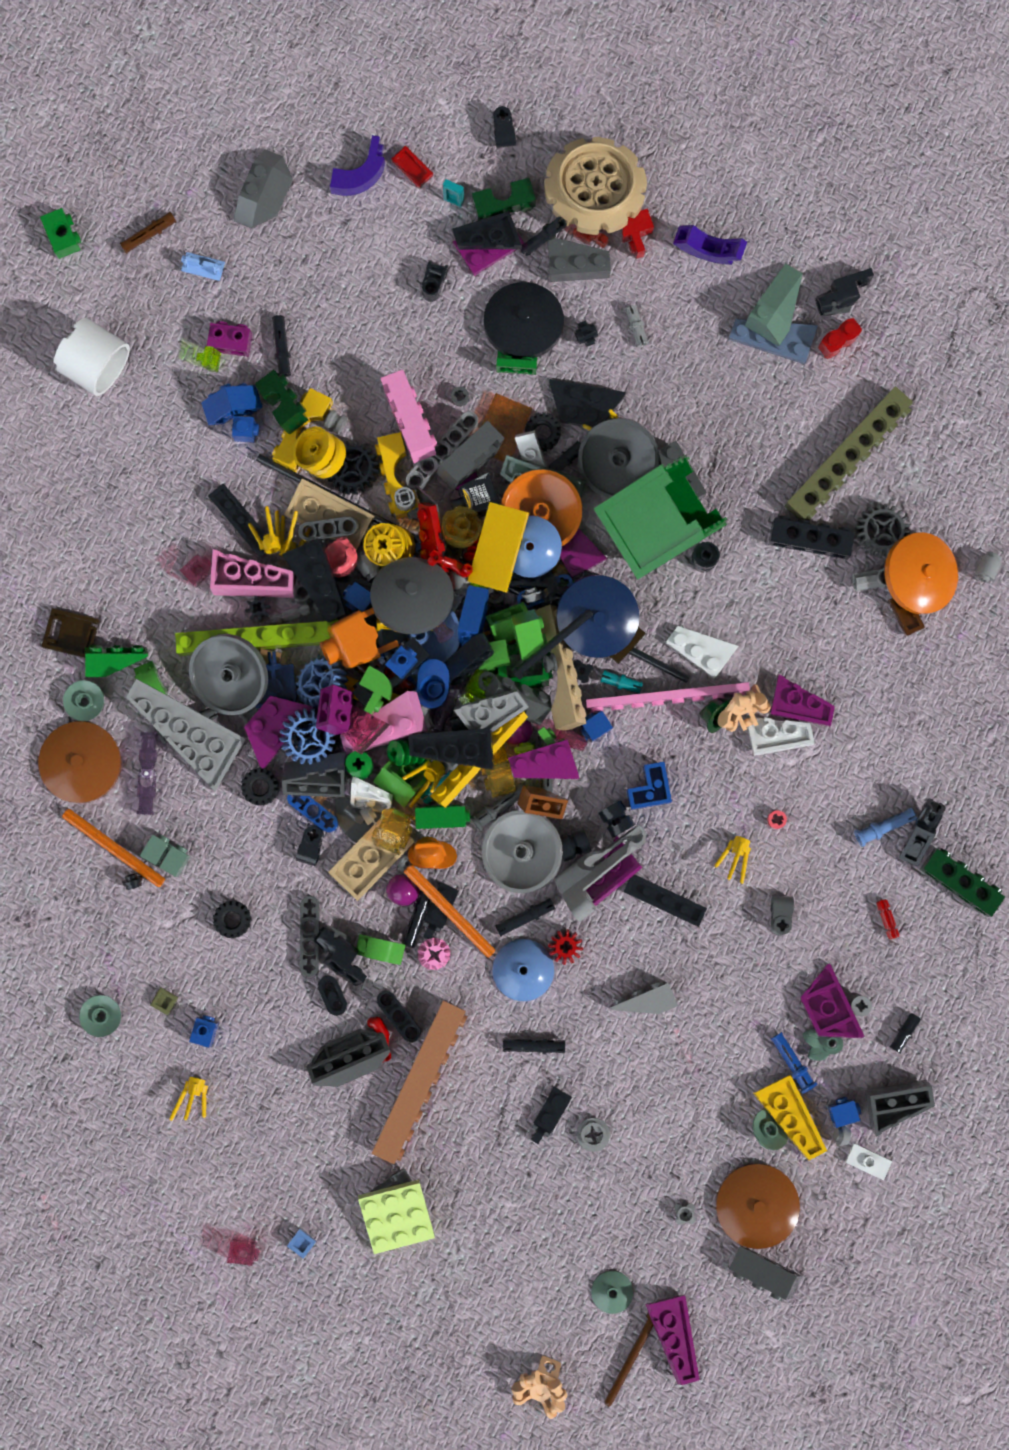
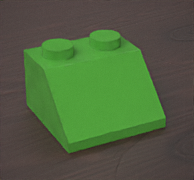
(391, 780)

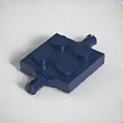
(280, 680)

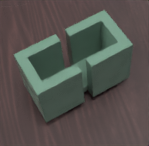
(174, 860)

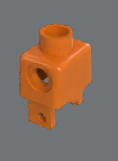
(353, 641)

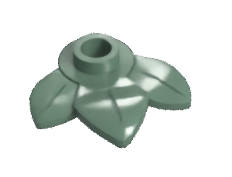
(820, 1045)

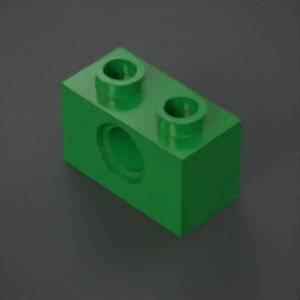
(53, 224)

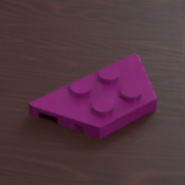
(265, 727)
(829, 1007)

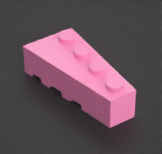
(408, 416)
(249, 578)
(403, 717)

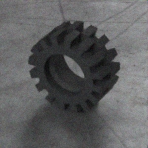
(549, 421)
(251, 777)
(220, 914)

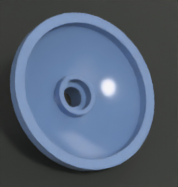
(545, 551)
(512, 958)

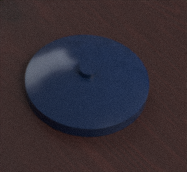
(613, 617)

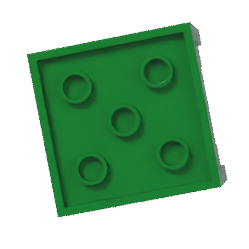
(657, 517)

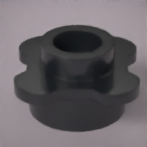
(578, 665)

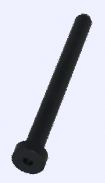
(518, 671)

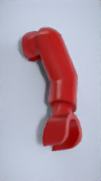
(462, 570)
(379, 1026)

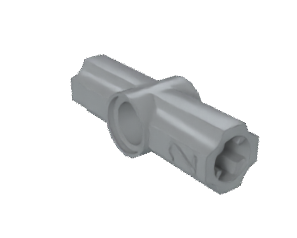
(868, 580)

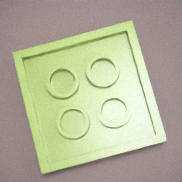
(396, 1216)

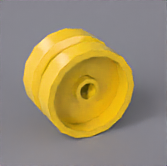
(319, 452)

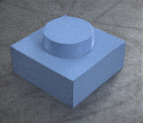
(301, 1243)

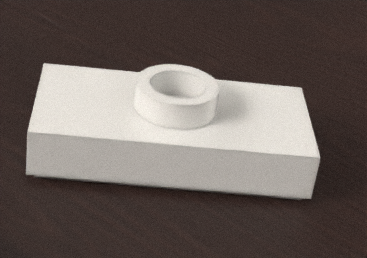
(530, 448)
(868, 1161)

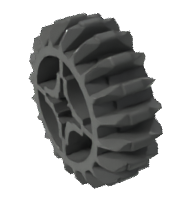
(876, 525)

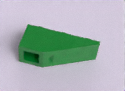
(107, 660)

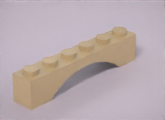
(567, 706)

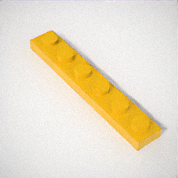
(463, 774)

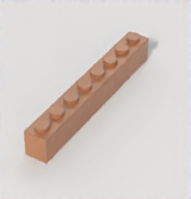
(419, 1081)

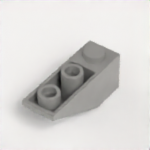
(652, 1001)

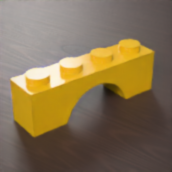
(317, 409)
(392, 451)

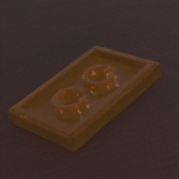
(509, 420)

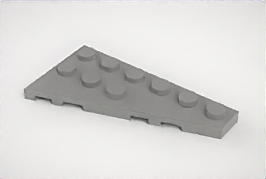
(195, 737)

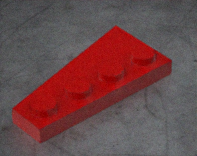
(429, 531)

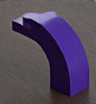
(363, 178)
(708, 247)

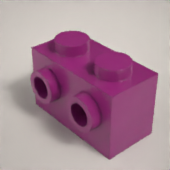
(230, 339)
(334, 710)

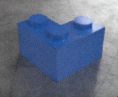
(230, 402)
(656, 789)

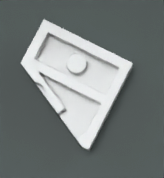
(369, 795)

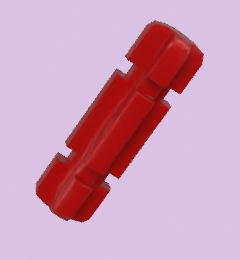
(887, 919)

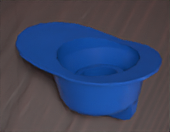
(433, 683)

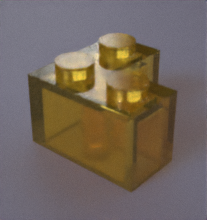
(500, 779)

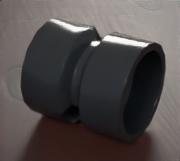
(705, 557)
(612, 812)
(574, 844)

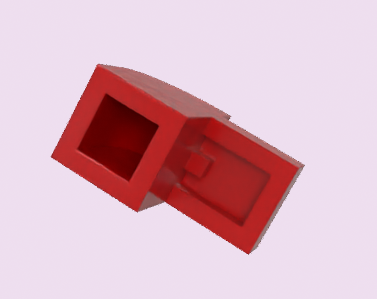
(635, 229)

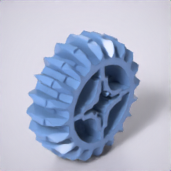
(314, 679)
(302, 744)

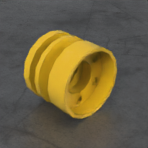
(398, 540)

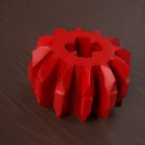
(569, 952)

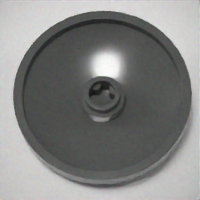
(616, 455)
(411, 595)
(228, 674)

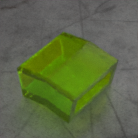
(473, 687)

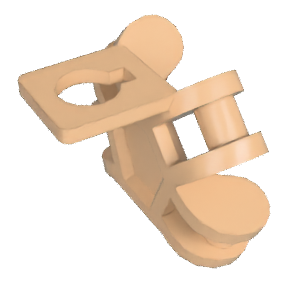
(743, 704)
(542, 1387)

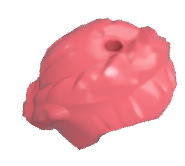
(341, 557)

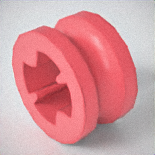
(778, 813)

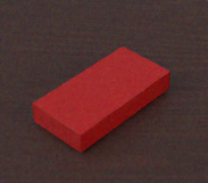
(412, 166)

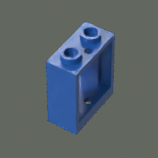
(473, 614)

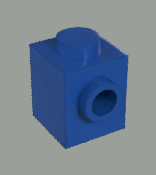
(244, 429)
(357, 598)
(402, 661)
(595, 726)
(204, 1031)
(844, 1112)

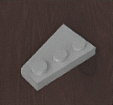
(492, 711)

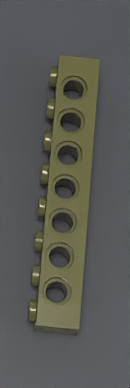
(894, 400)

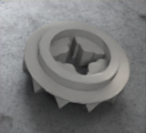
(601, 1139)

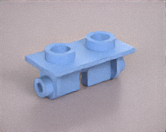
(202, 266)

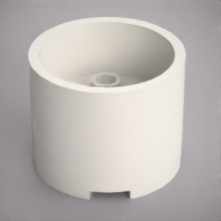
(91, 357)

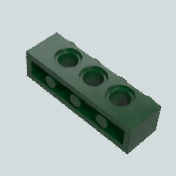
(933, 868)

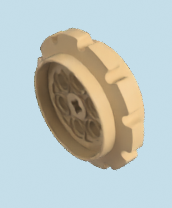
(590, 214)

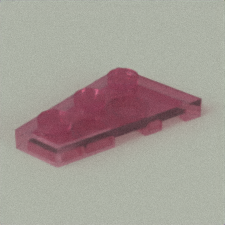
(363, 729)

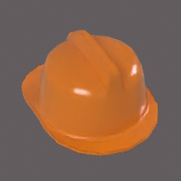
(432, 853)

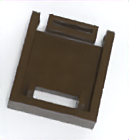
(73, 635)

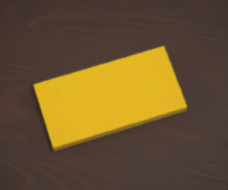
(498, 547)

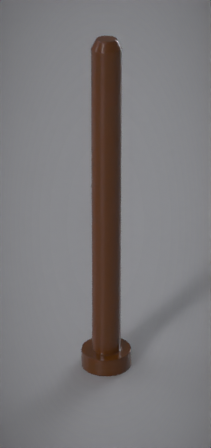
(629, 1361)

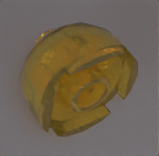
(461, 527)

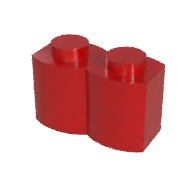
(842, 337)

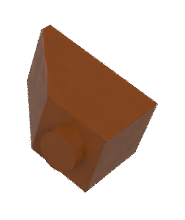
(542, 802)

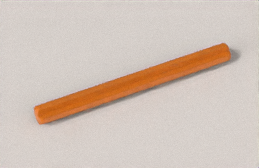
(113, 847)
(436, 897)

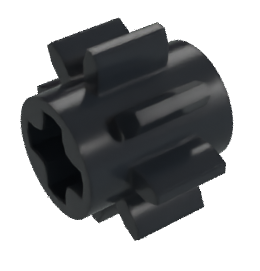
(586, 333)
(258, 614)

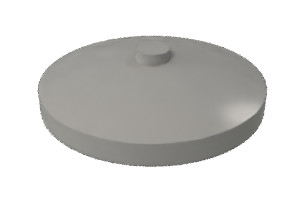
(522, 852)

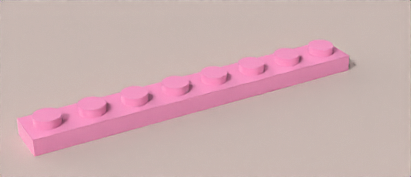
(659, 698)

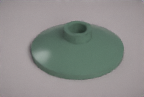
(73, 700)
(90, 1020)
(775, 1138)
(612, 1281)

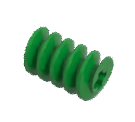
(399, 753)
(353, 760)

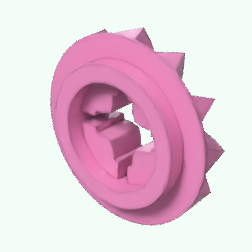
(434, 944)

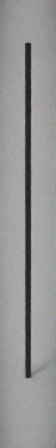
(378, 519)

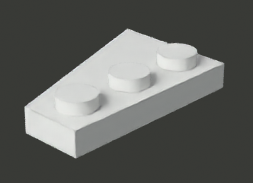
(701, 650)
(779, 735)

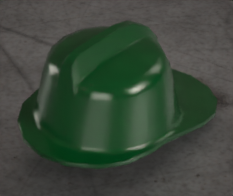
(711, 713)

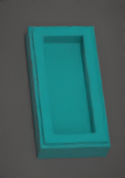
(453, 193)

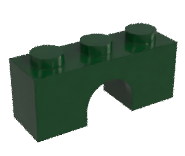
(521, 199)
(289, 413)

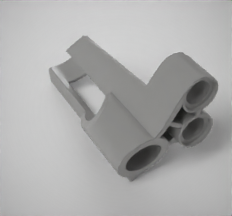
(583, 873)

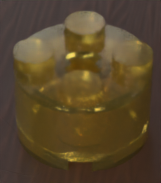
(393, 830)

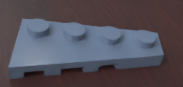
(793, 347)

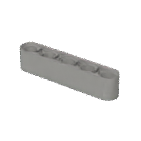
(446, 443)

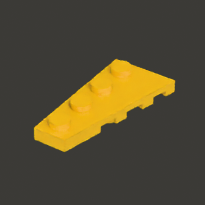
(791, 1114)

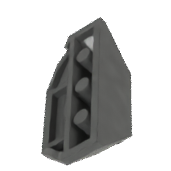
(263, 190)
(348, 1058)

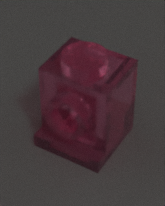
(189, 570)
(239, 1245)

